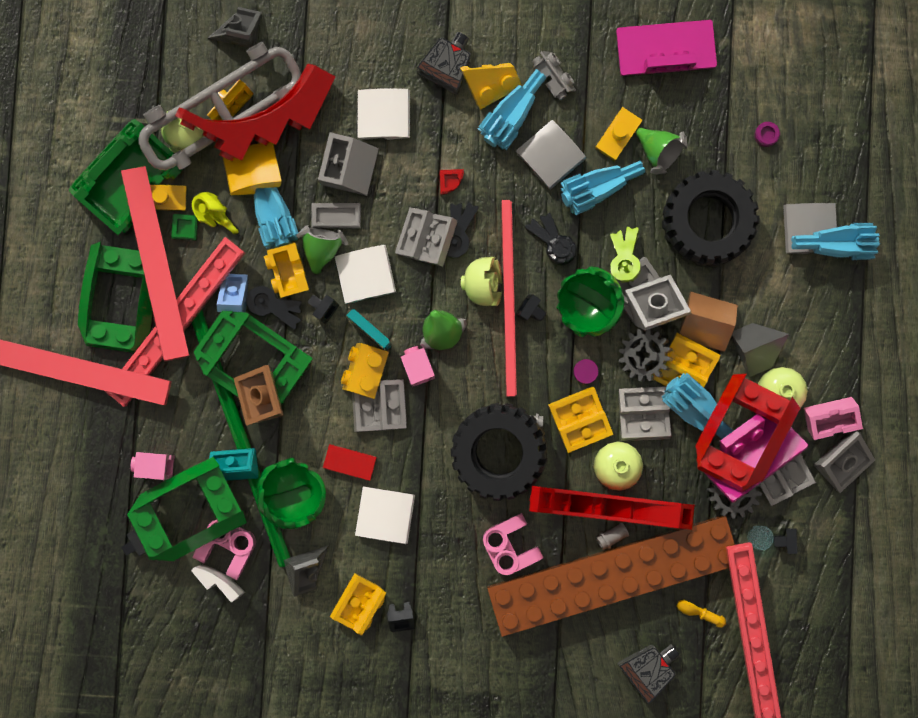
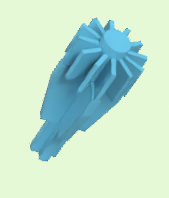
(503, 124)
(585, 191)
(274, 218)
(854, 240)
(692, 403)

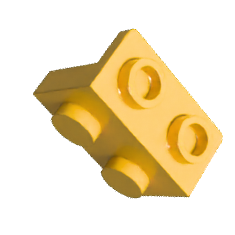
(364, 370)
(358, 604)

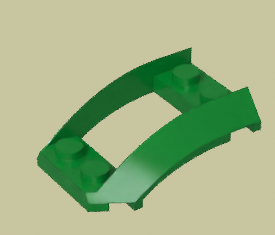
(107, 334)
(223, 334)
(218, 497)

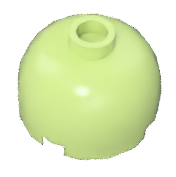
(179, 136)
(482, 281)
(785, 383)
(618, 466)

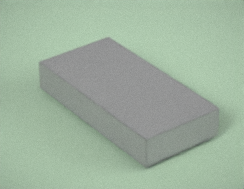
(336, 215)

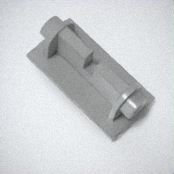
(560, 81)

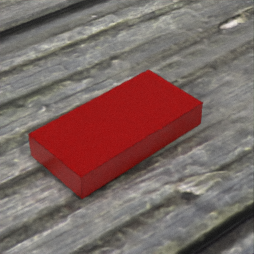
(349, 462)

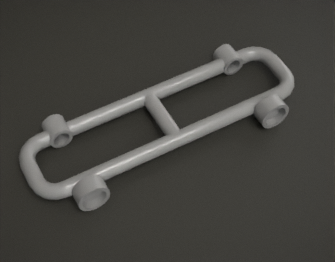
(158, 118)

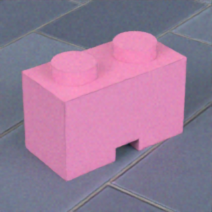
(417, 366)
(833, 417)
(152, 466)

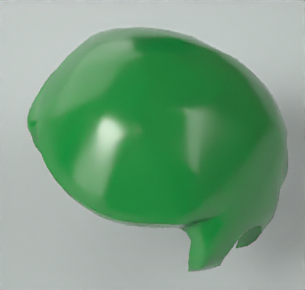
(590, 301)
(290, 494)

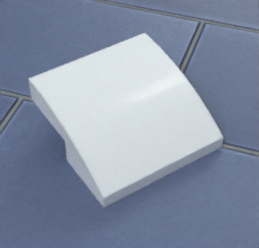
(383, 113)
(365, 274)
(385, 515)
(211, 577)

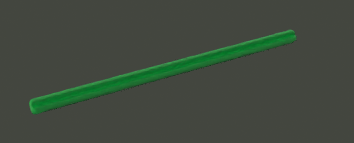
(241, 441)

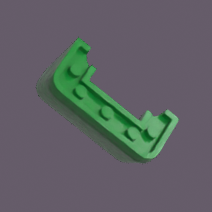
(101, 183)

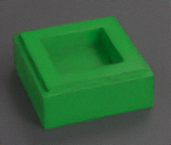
(184, 227)

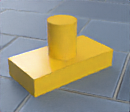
(233, 99)
(618, 134)
(169, 197)

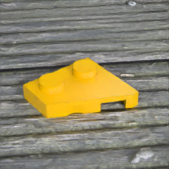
(490, 82)

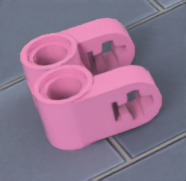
(229, 542)
(505, 548)

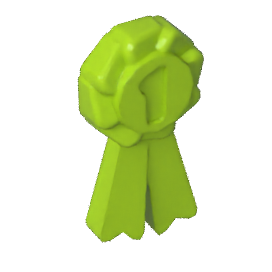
(625, 265)

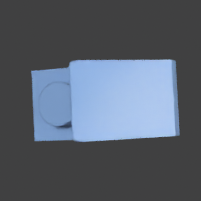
(233, 293)

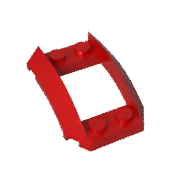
(764, 403)

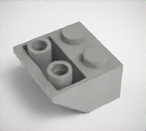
(348, 164)

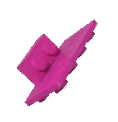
(666, 47)
(748, 445)

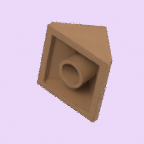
(709, 322)
(258, 395)

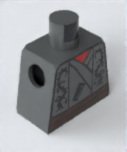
(444, 63)
(650, 670)

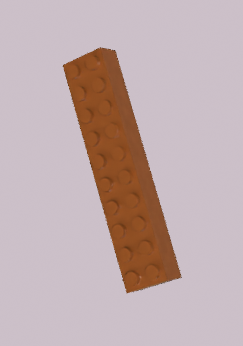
(611, 576)

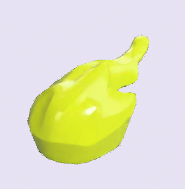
(209, 208)

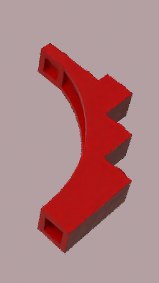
(297, 106)
(611, 507)

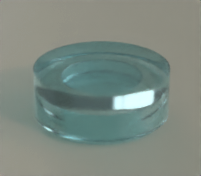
(760, 537)

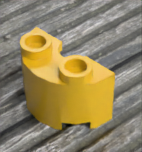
(287, 270)

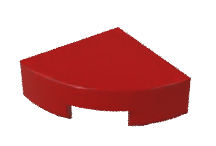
(450, 180)

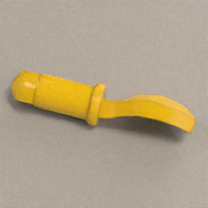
(691, 609)

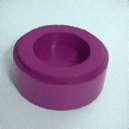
(767, 134)
(585, 371)

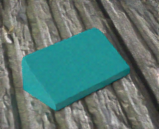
(237, 463)

